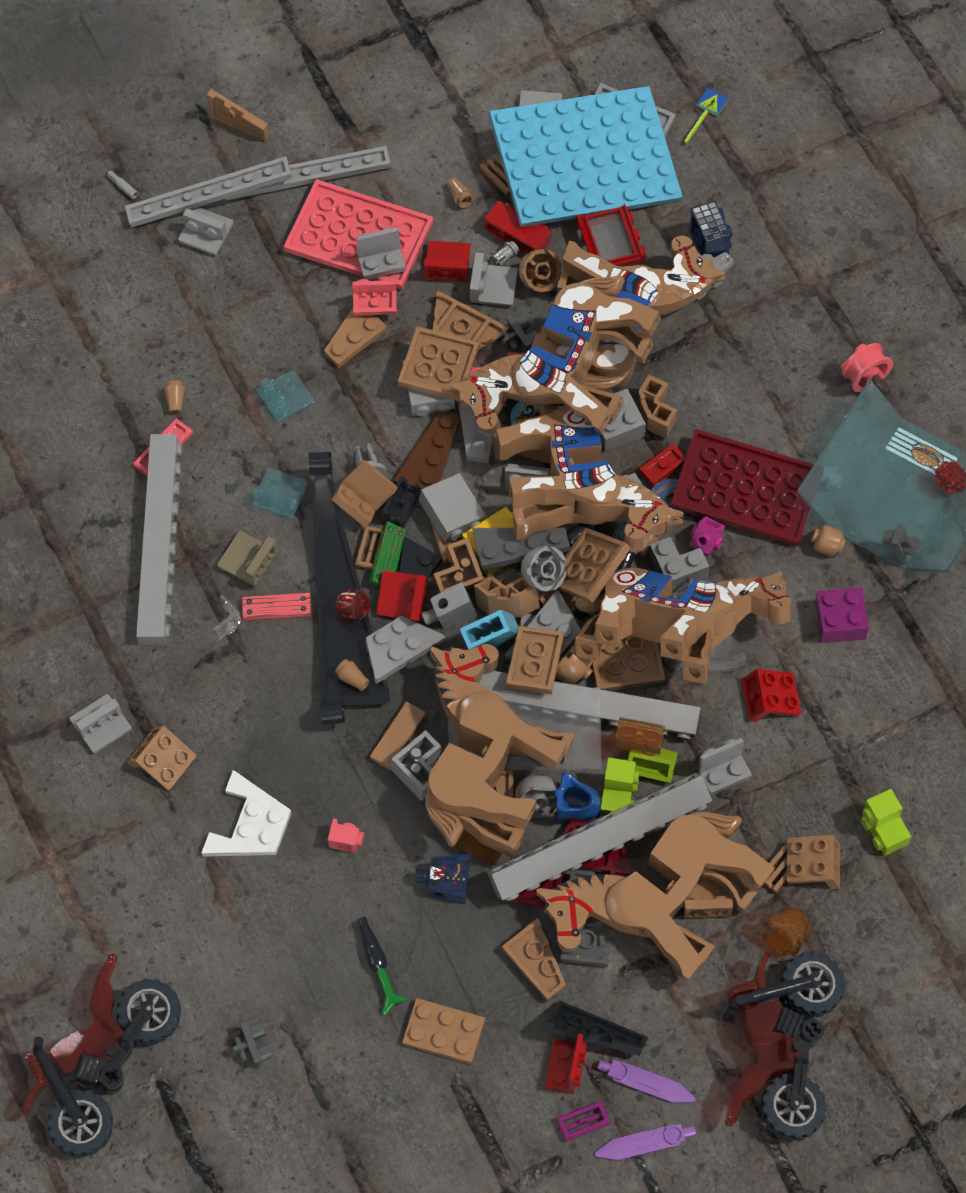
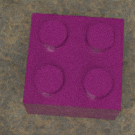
(841, 615)

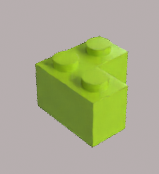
(619, 783)
(884, 822)

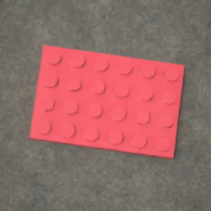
(336, 216)

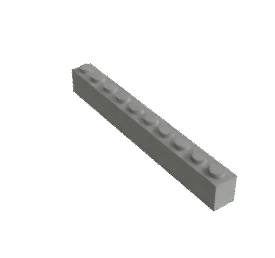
(158, 540)
(613, 705)
(598, 837)

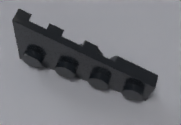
(573, 1021)

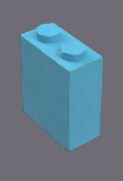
(493, 630)

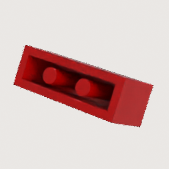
(504, 224)

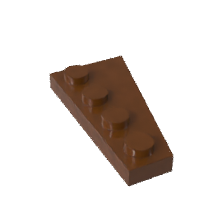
(431, 454)

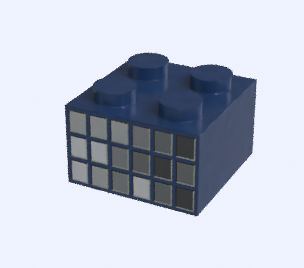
(710, 230)

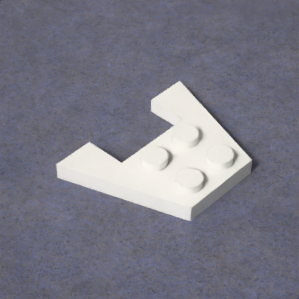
(258, 827)

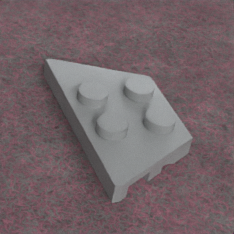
(556, 617)
(399, 645)

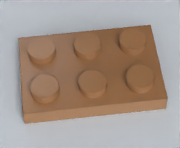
(535, 660)
(443, 1031)

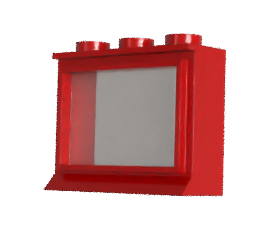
(612, 236)

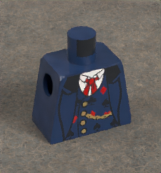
(446, 877)

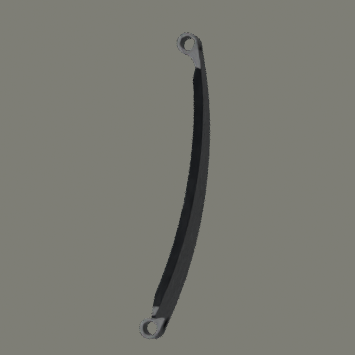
(335, 572)

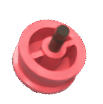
(865, 365)

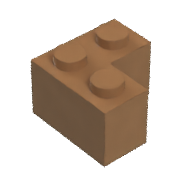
(463, 568)

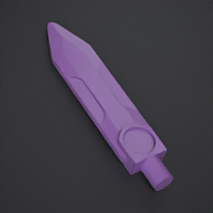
(646, 1081)
(645, 1142)

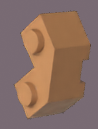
(658, 416)
(513, 598)

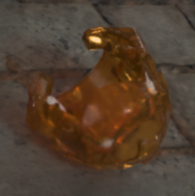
(792, 931)

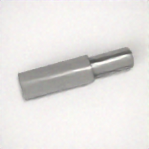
(123, 185)

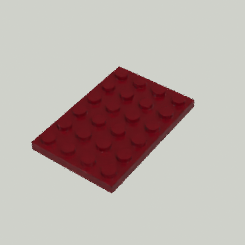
(743, 487)

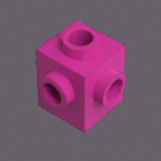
(707, 535)

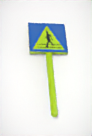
(710, 102)

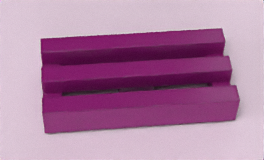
(591, 1128)

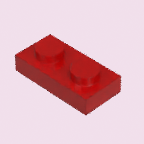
(662, 465)

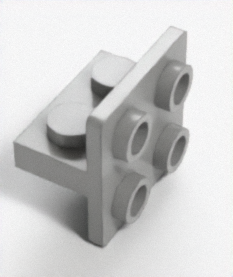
(205, 230)
(101, 723)

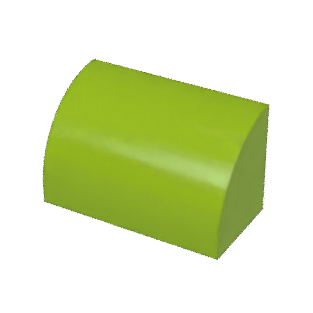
(657, 766)

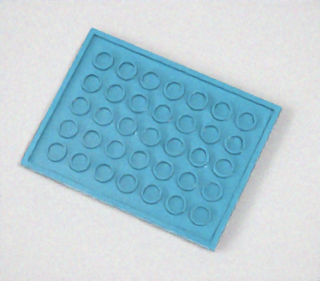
(584, 156)

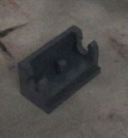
(401, 503)

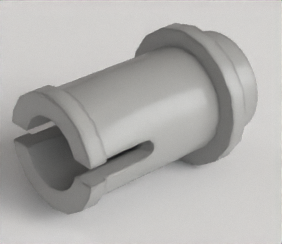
(509, 250)

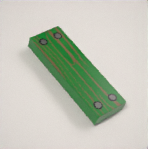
(387, 552)

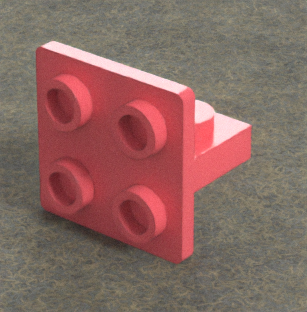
(374, 297)

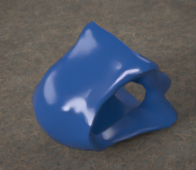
(576, 800)

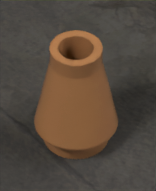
(461, 194)
(174, 396)
(350, 673)

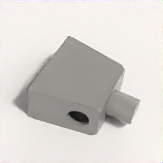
(450, 607)

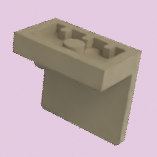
(248, 557)

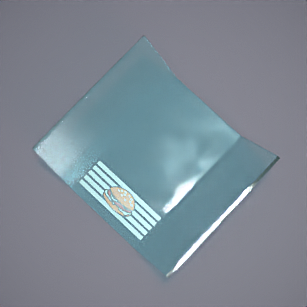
(884, 475)

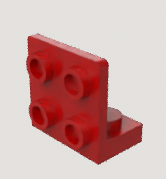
(447, 261)
(402, 595)
(770, 693)
(564, 1066)

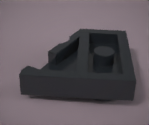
(418, 559)

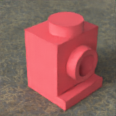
(345, 837)

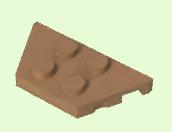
(465, 322)

